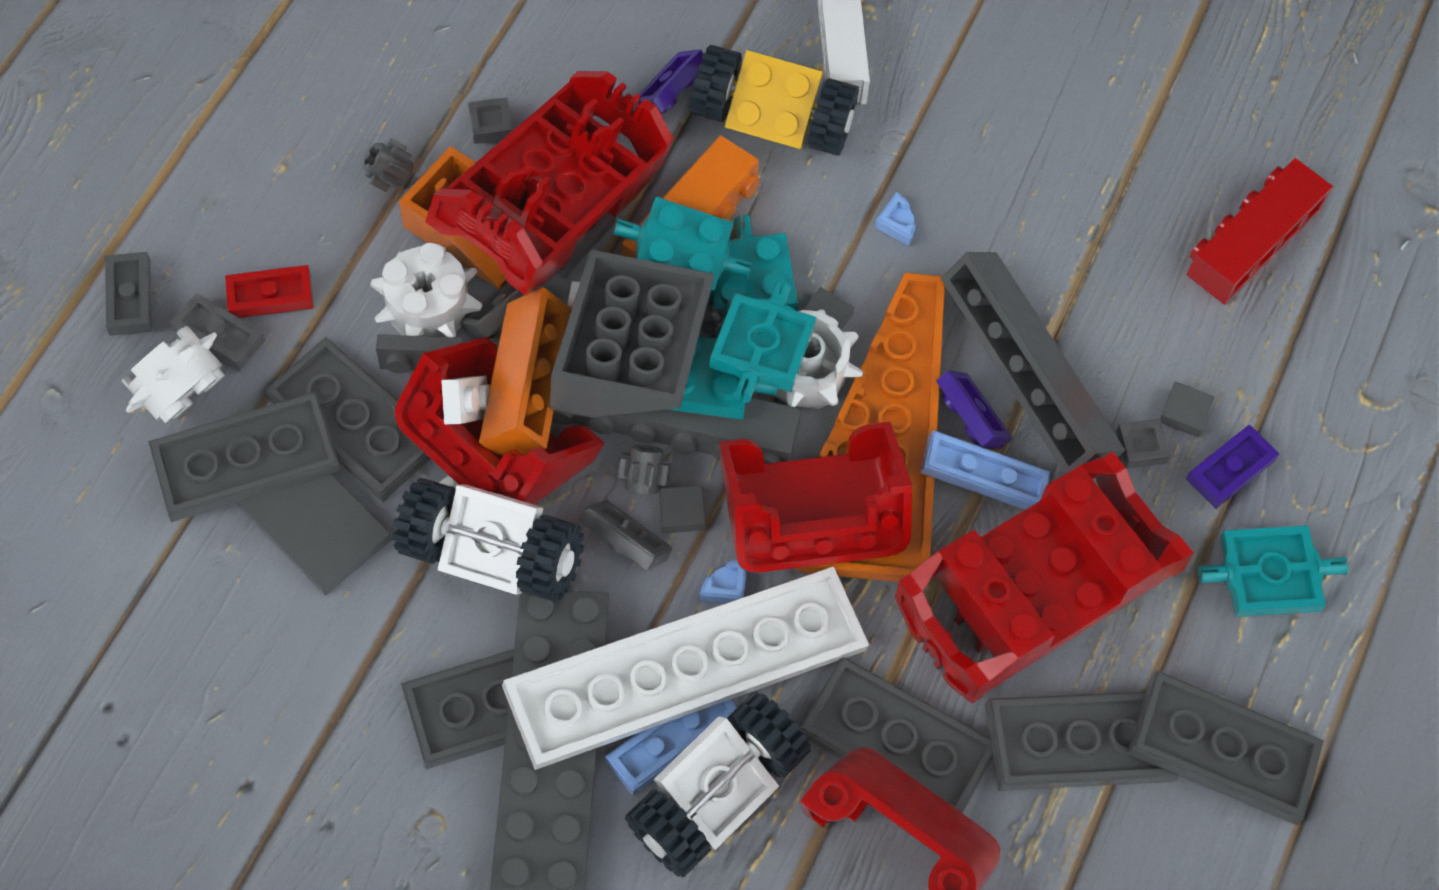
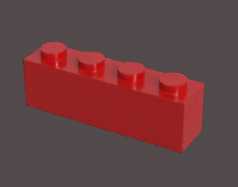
(1259, 230)

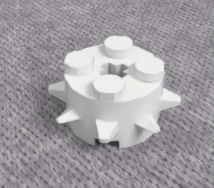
(425, 292)
(823, 366)
(173, 374)

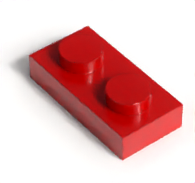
(269, 291)

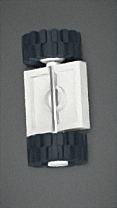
(488, 539)
(717, 783)

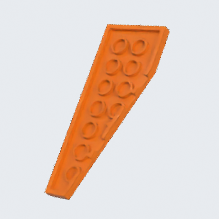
(901, 389)

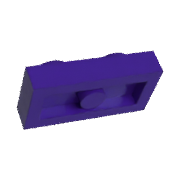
(672, 79)
(966, 399)
(1232, 466)

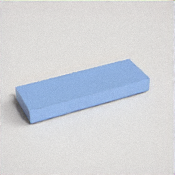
(983, 471)
(652, 750)

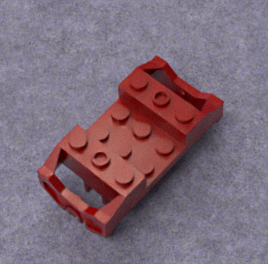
(554, 178)
(1042, 575)

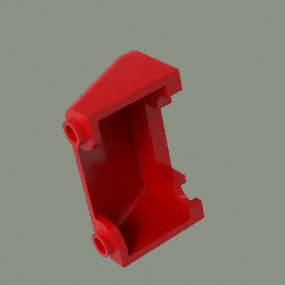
(457, 446)
(818, 506)
(868, 778)

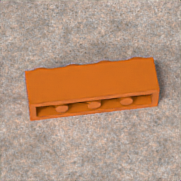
(713, 184)
(520, 387)

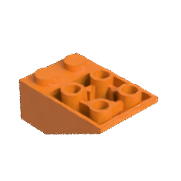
(415, 208)

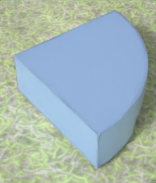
(897, 220)
(724, 584)

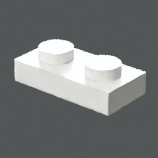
(465, 399)

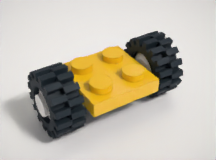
(773, 99)

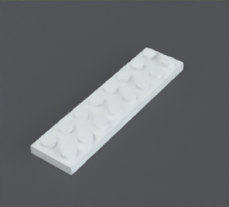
(683, 667)

